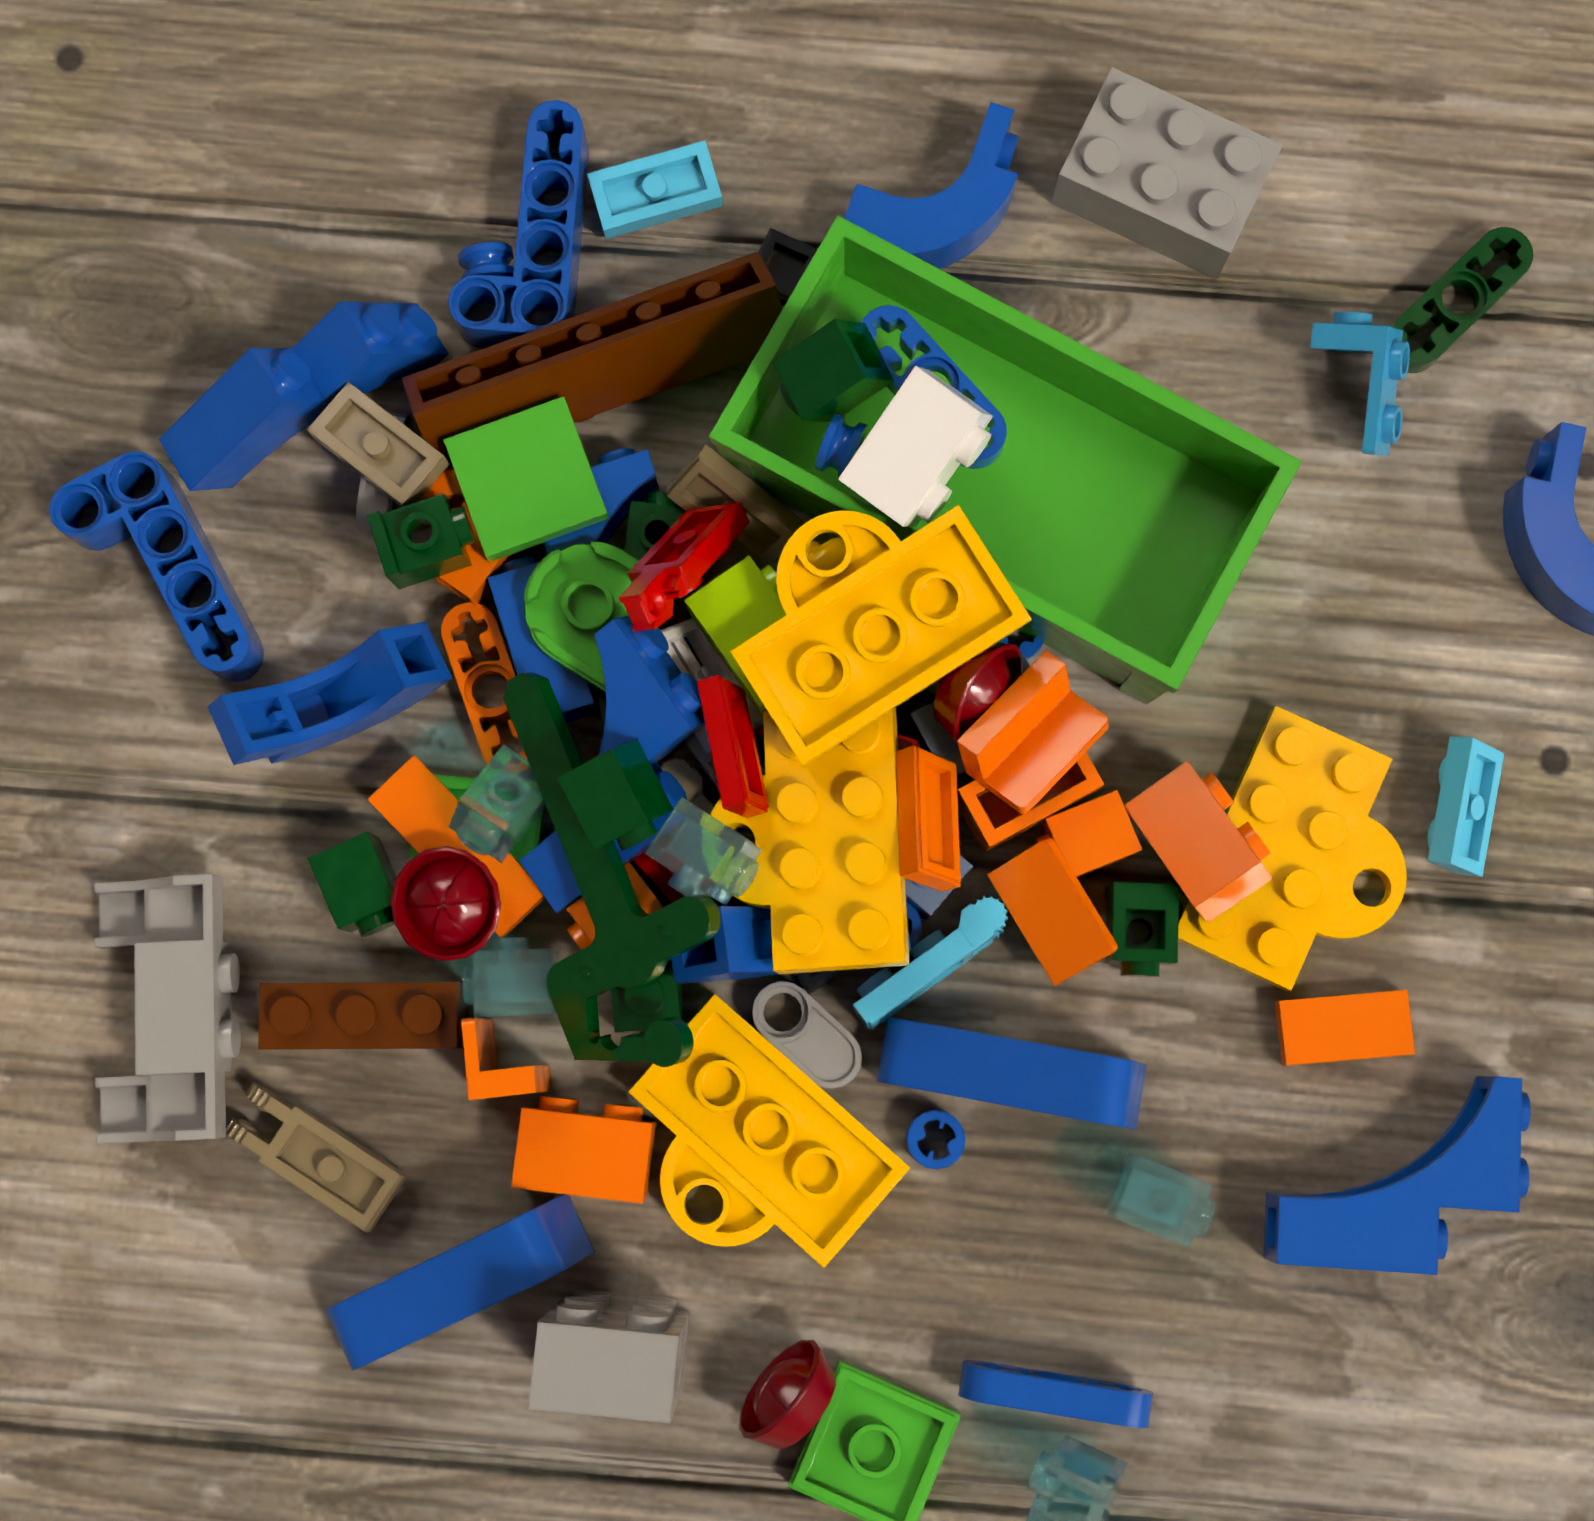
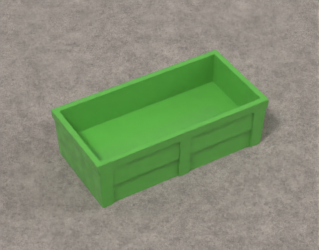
(1110, 497)

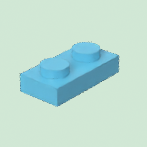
(655, 189)
(1465, 806)

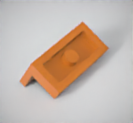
(1031, 735)
(1053, 911)
(482, 1070)

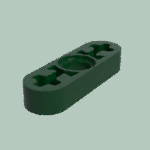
(1465, 274)

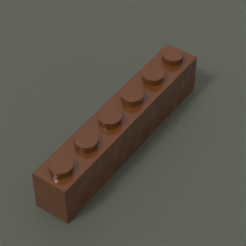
(604, 354)

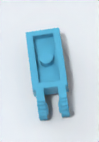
(933, 961)

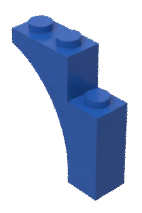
(284, 390)
(620, 479)
(643, 701)
(1396, 1218)

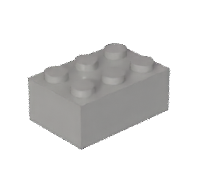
(1164, 173)
(610, 1357)

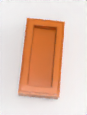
(928, 819)
(1344, 1027)

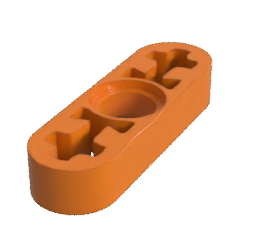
(461, 653)

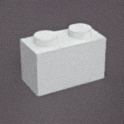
(917, 449)

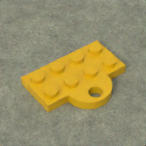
(873, 624)
(1310, 807)
(830, 853)
(763, 1141)

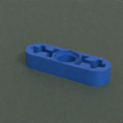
(934, 359)
(1055, 1394)

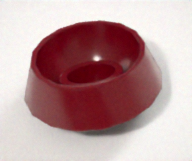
(975, 686)
(445, 903)
(788, 1396)

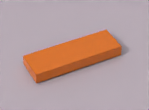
(421, 812)

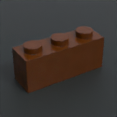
(361, 1015)

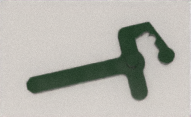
(628, 942)

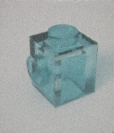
(498, 806)
(704, 854)
(509, 980)
(1161, 1201)
(1075, 1483)

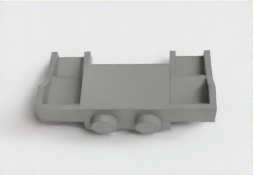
(180, 1009)

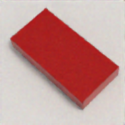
(733, 747)

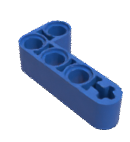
(538, 229)
(174, 572)
(1012, 1072)
(460, 1281)

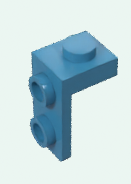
(1390, 362)

